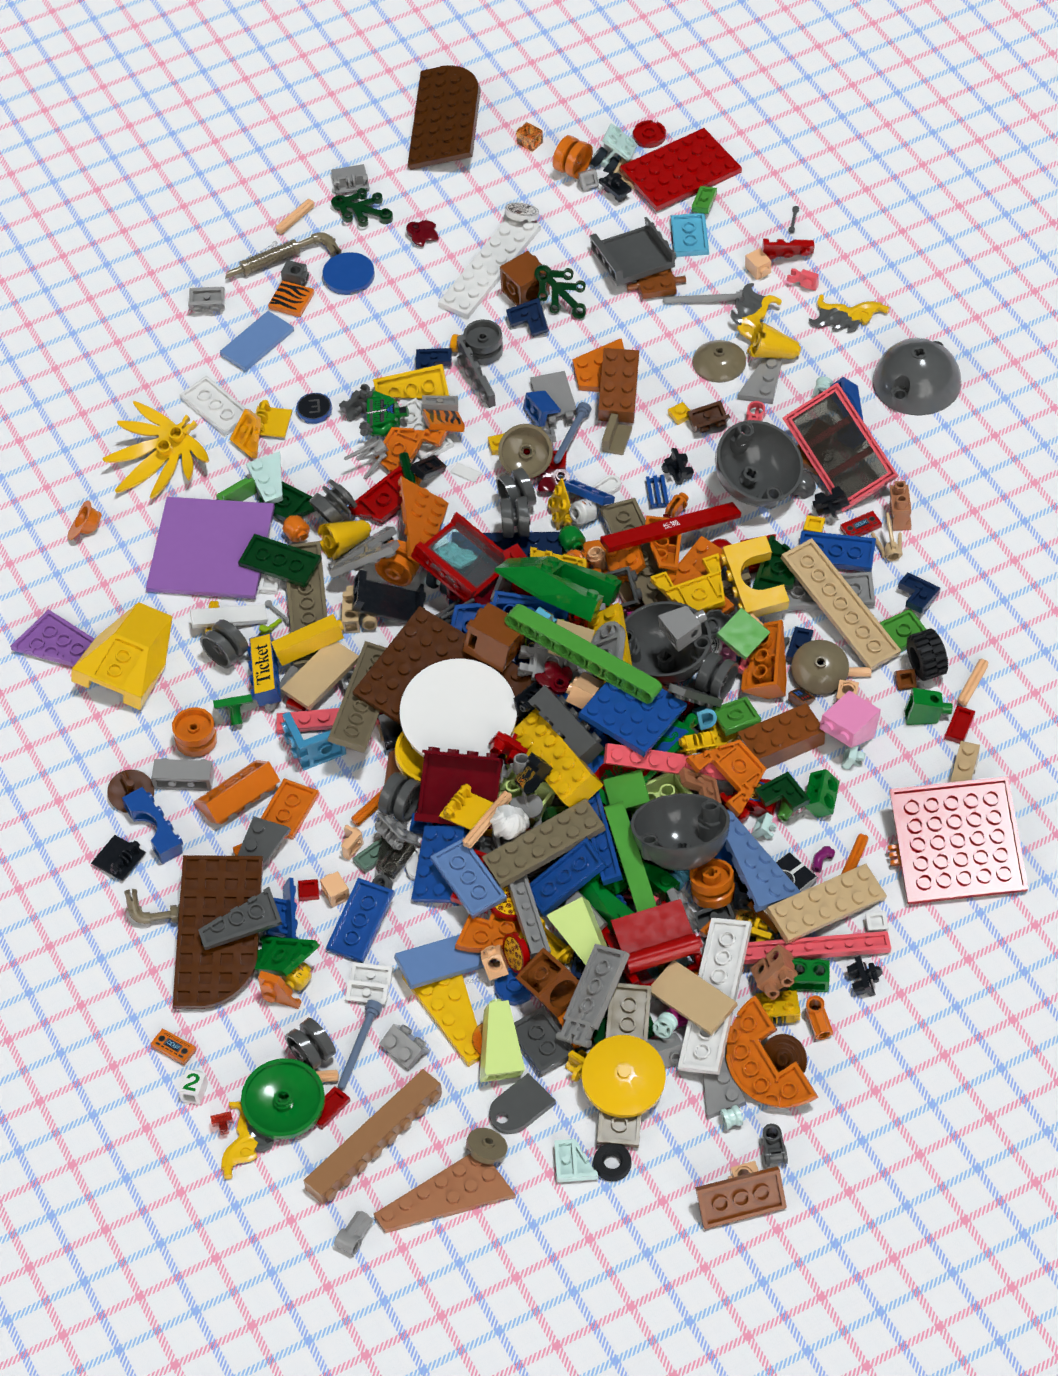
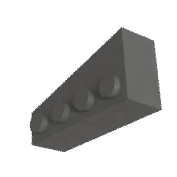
(567, 724)

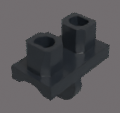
(614, 184)
(676, 465)
(831, 503)
(860, 969)

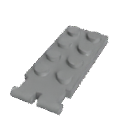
(592, 995)

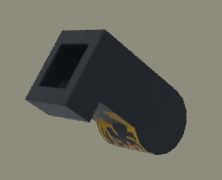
(532, 774)

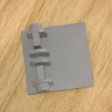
(350, 179)
(395, 832)

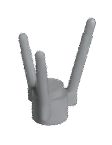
(377, 448)

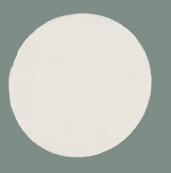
(457, 707)

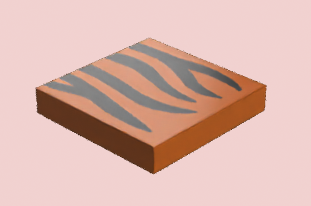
(291, 298)
(443, 420)

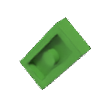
(704, 199)

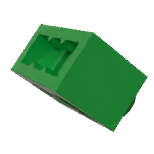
(822, 791)
(808, 980)

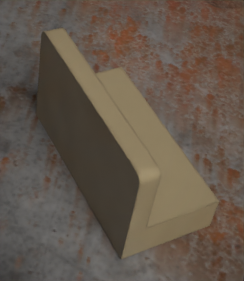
(615, 436)

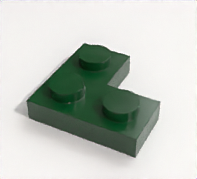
(783, 788)

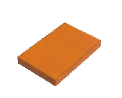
(290, 805)

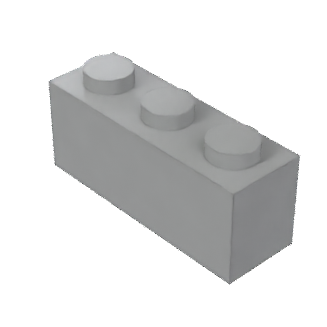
(183, 774)

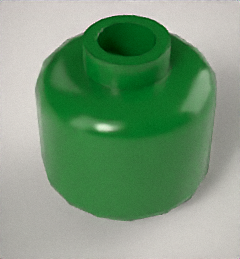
(571, 538)

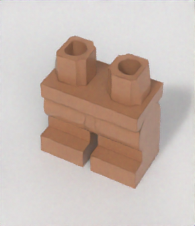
(900, 506)
(776, 973)

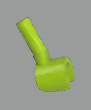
(268, 629)

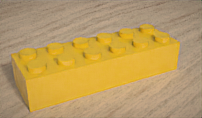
(570, 775)

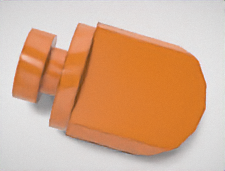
(677, 504)

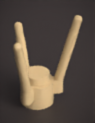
(892, 550)

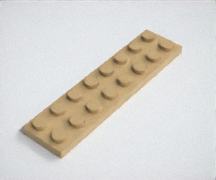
(840, 604)

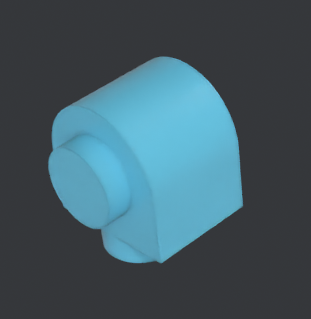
(705, 716)

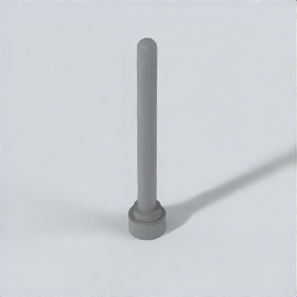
(704, 298)

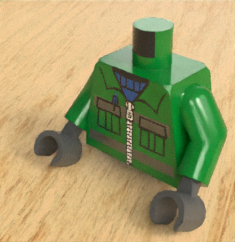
(382, 413)

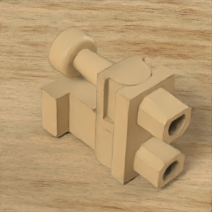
(351, 618)

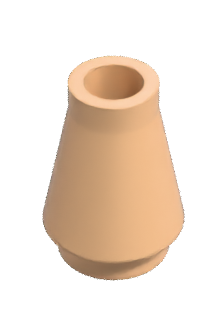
(597, 558)

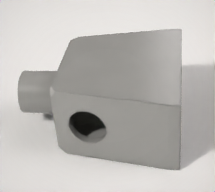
(681, 626)

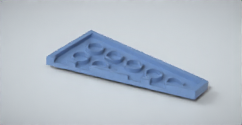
(756, 868)

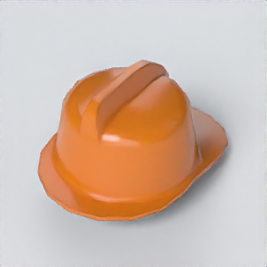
(85, 522)

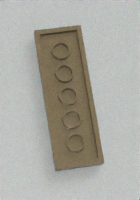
(543, 843)

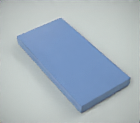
(256, 341)
(468, 878)
(436, 962)

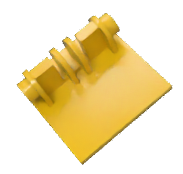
(273, 420)
(560, 505)
(697, 742)
(465, 808)
(784, 1005)

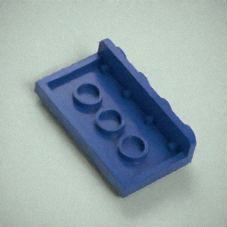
(429, 883)

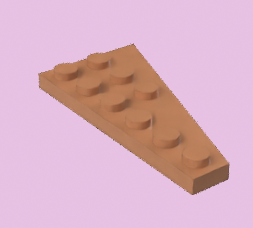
(446, 1194)

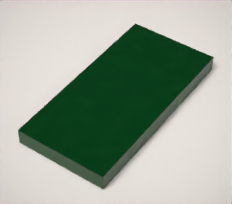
(279, 560)

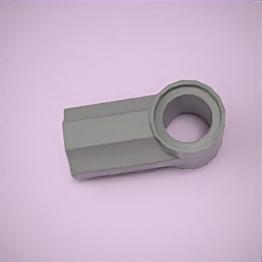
(351, 1237)

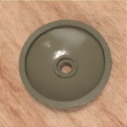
(719, 361)
(517, 440)
(819, 678)

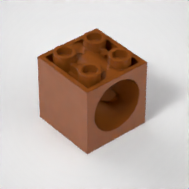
(519, 279)
(549, 981)

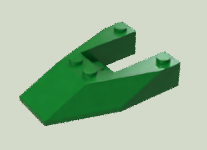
(562, 584)
(604, 897)

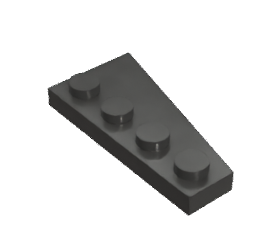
(473, 371)
(694, 696)
(263, 839)
(248, 919)

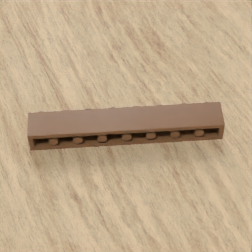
(373, 1137)

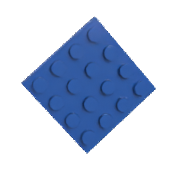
(631, 720)

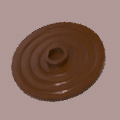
(124, 784)
(785, 1050)

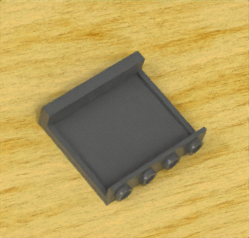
(634, 253)

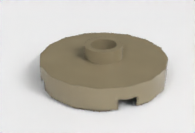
(486, 1145)

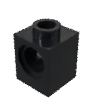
(741, 898)

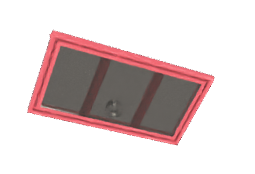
(840, 445)

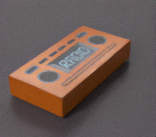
(173, 1046)

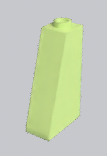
(578, 927)
(500, 1045)

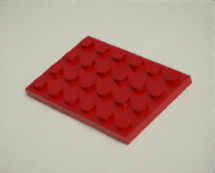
(680, 169)

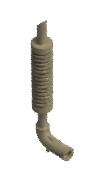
(281, 253)
(146, 917)

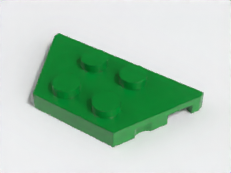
(283, 955)

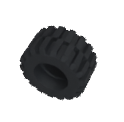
(927, 654)

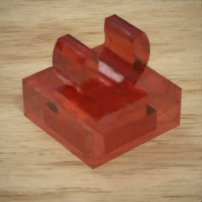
(222, 1120)

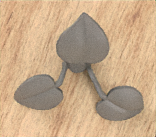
(531, 804)

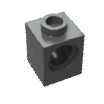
(295, 273)

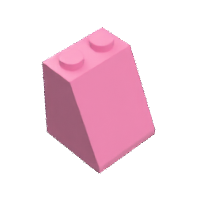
(851, 720)

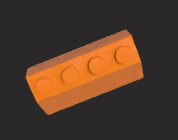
(237, 791)

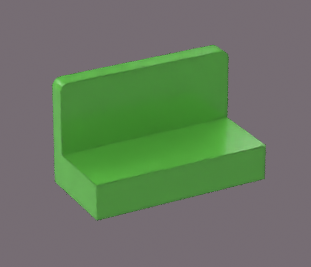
(239, 491)

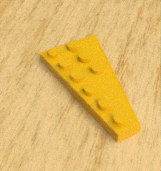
(452, 1012)

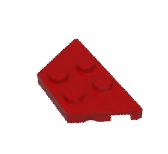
(380, 500)

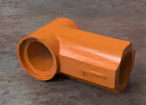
(818, 1018)

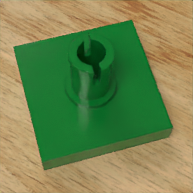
(234, 705)

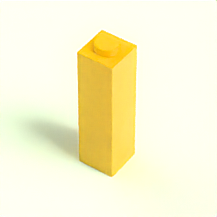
(308, 639)

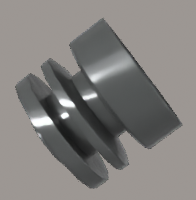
(333, 502)

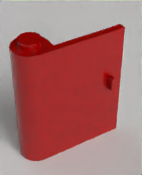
(656, 936)

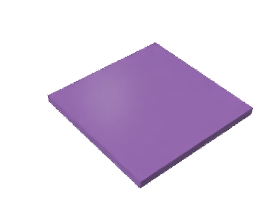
(202, 547)

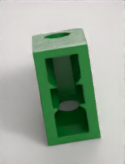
(925, 707)

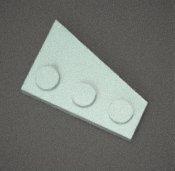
(267, 477)

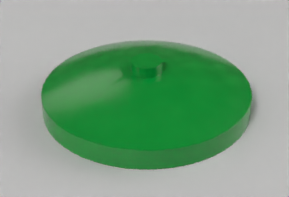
(283, 1098)

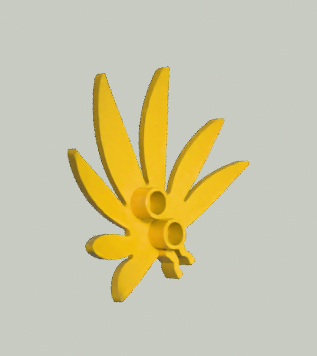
(171, 443)

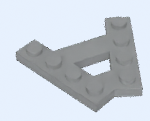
(366, 552)

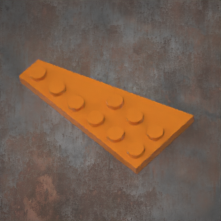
(420, 512)

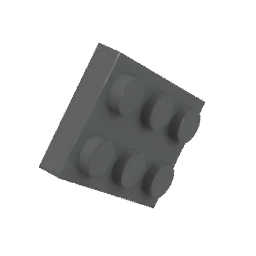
(539, 1042)

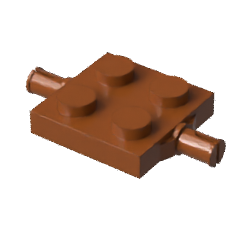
(657, 284)

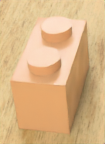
(583, 689)

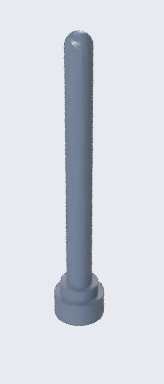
(582, 411)
(372, 1009)

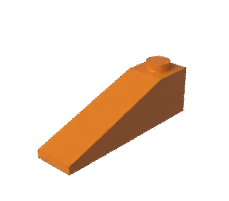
(767, 666)

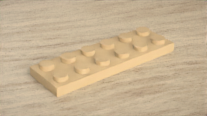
(826, 903)

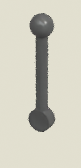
(795, 209)

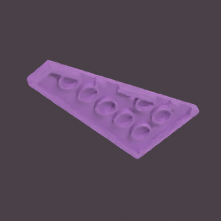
(53, 640)

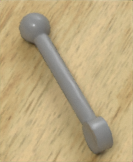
(268, 604)

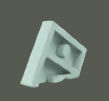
(572, 1162)

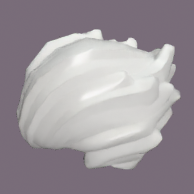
(509, 822)

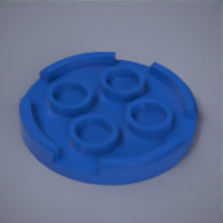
(348, 273)

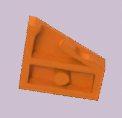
(275, 990)

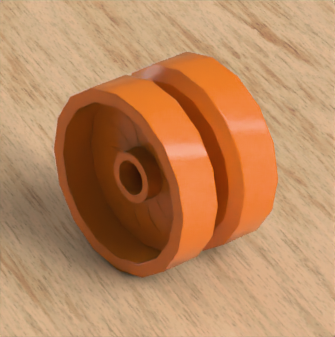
(572, 156)
(399, 568)
(194, 732)
(712, 884)

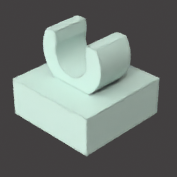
(852, 756)
(763, 825)

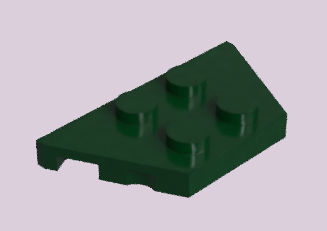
(293, 503)
(774, 571)

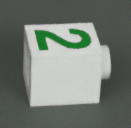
(193, 1086)

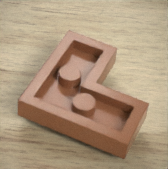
(699, 782)

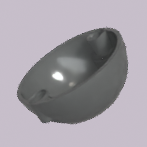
(924, 370)
(763, 468)
(655, 653)
(680, 830)

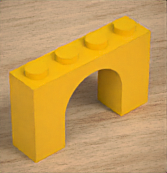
(754, 601)

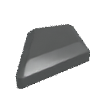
(484, 844)

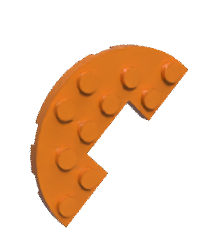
(481, 933)
(753, 1067)

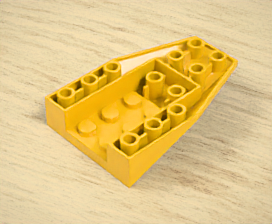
(127, 655)

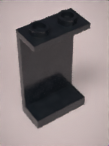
(385, 600)

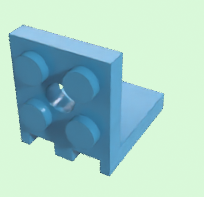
(312, 750)

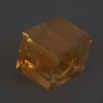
(529, 136)

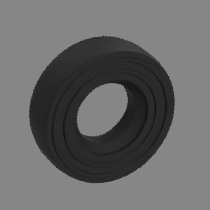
(612, 1150)

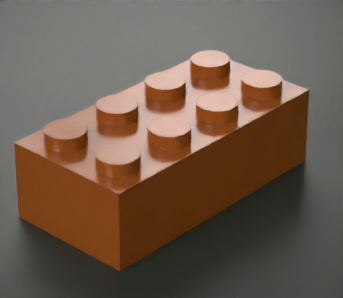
(618, 384)
(784, 736)

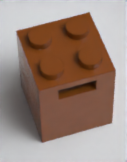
(491, 638)

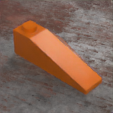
(667, 549)

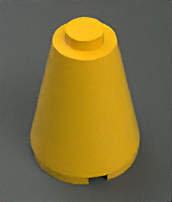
(772, 344)
(342, 536)

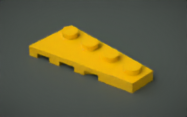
(414, 383)

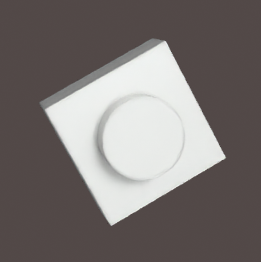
(876, 921)

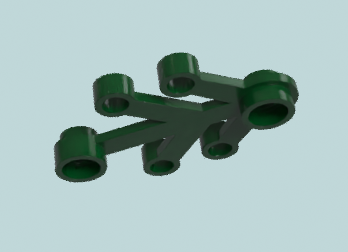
(341, 204)
(559, 288)

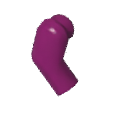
(818, 858)

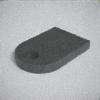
(521, 1105)

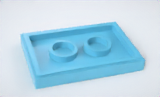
(689, 234)

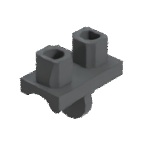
(354, 405)

